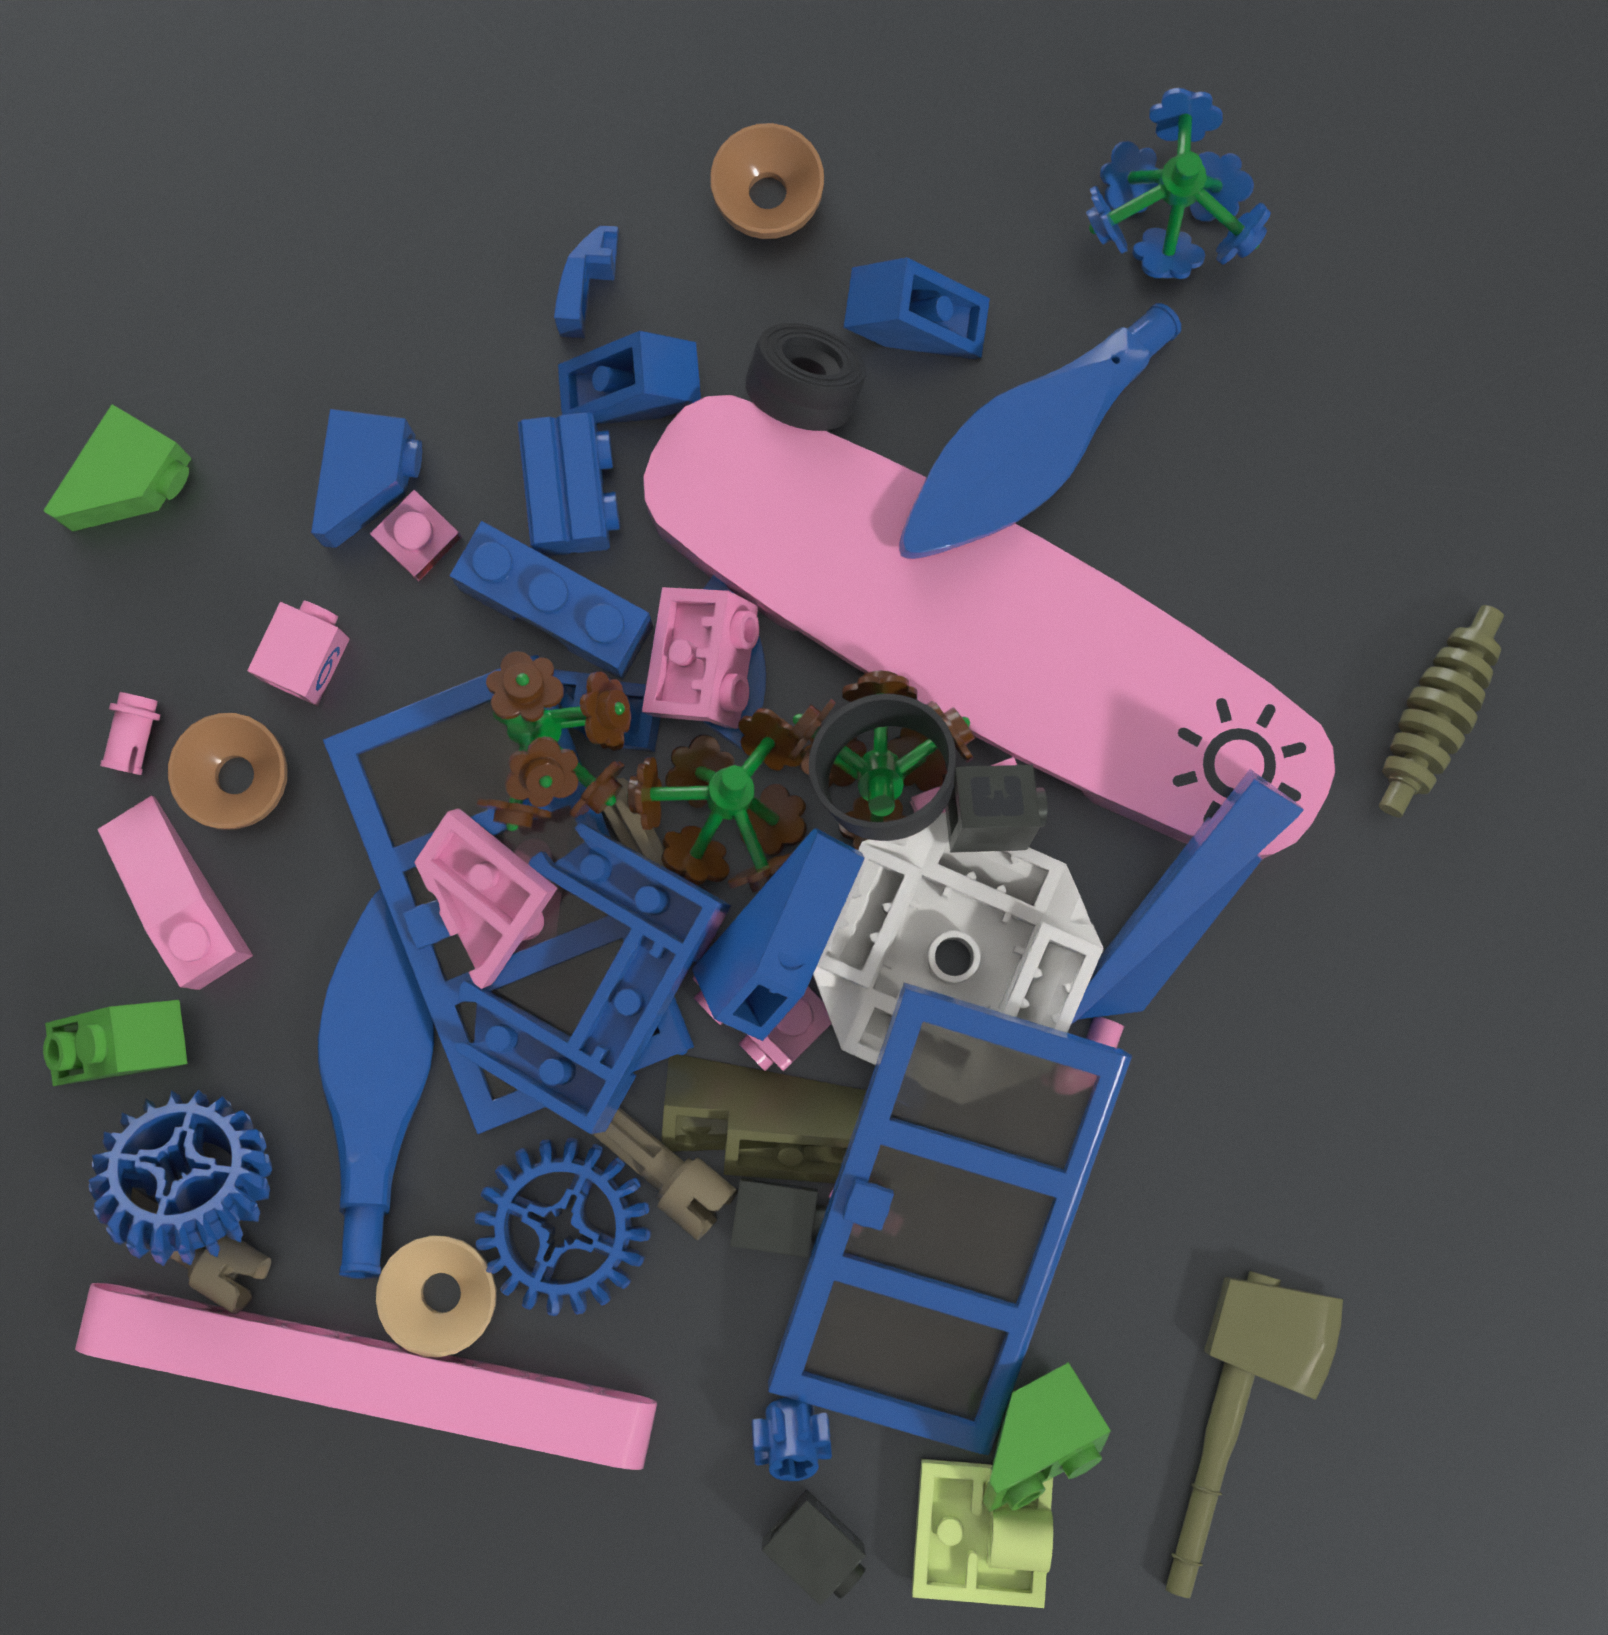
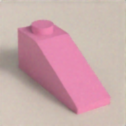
(172, 896)

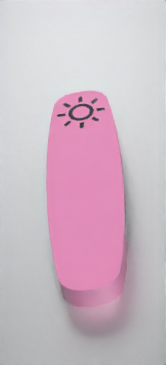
(1001, 628)

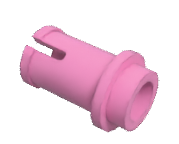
(129, 733)

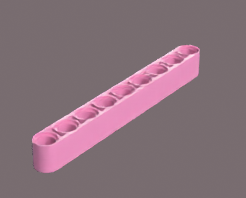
(366, 1376)

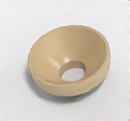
(408, 1315)

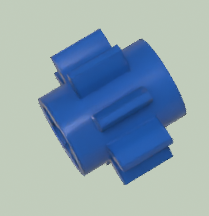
(791, 1439)

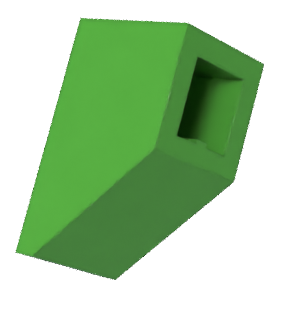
(115, 1042)
(1045, 1432)

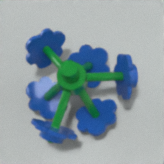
(1201, 181)

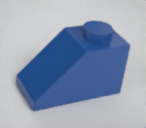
(916, 309)
(631, 379)
(362, 472)

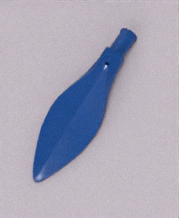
(1027, 441)
(372, 1074)

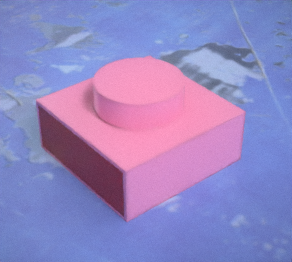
(416, 535)

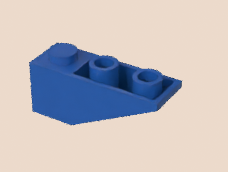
(778, 938)

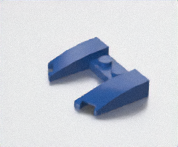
(592, 1070)

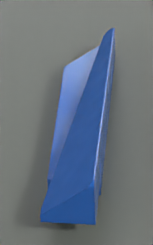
(1187, 899)

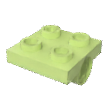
(978, 1553)

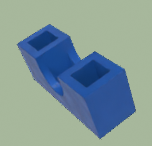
(552, 598)

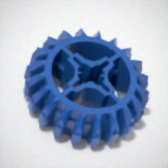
(199, 1205)
(540, 1277)

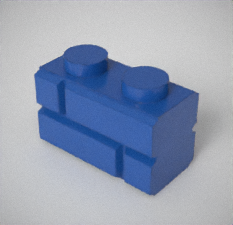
(565, 484)

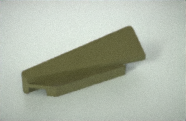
(761, 1119)

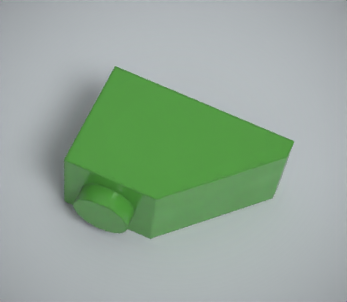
(119, 474)

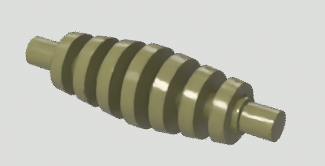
(1441, 711)

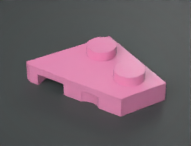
(481, 892)

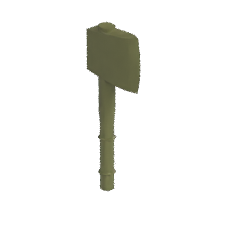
(1263, 1333)

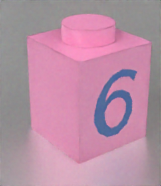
(300, 651)

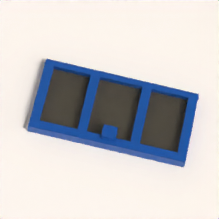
(399, 785)
(947, 1219)

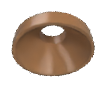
(767, 153)
(203, 752)

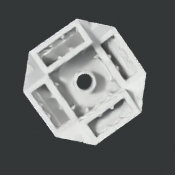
(1009, 908)

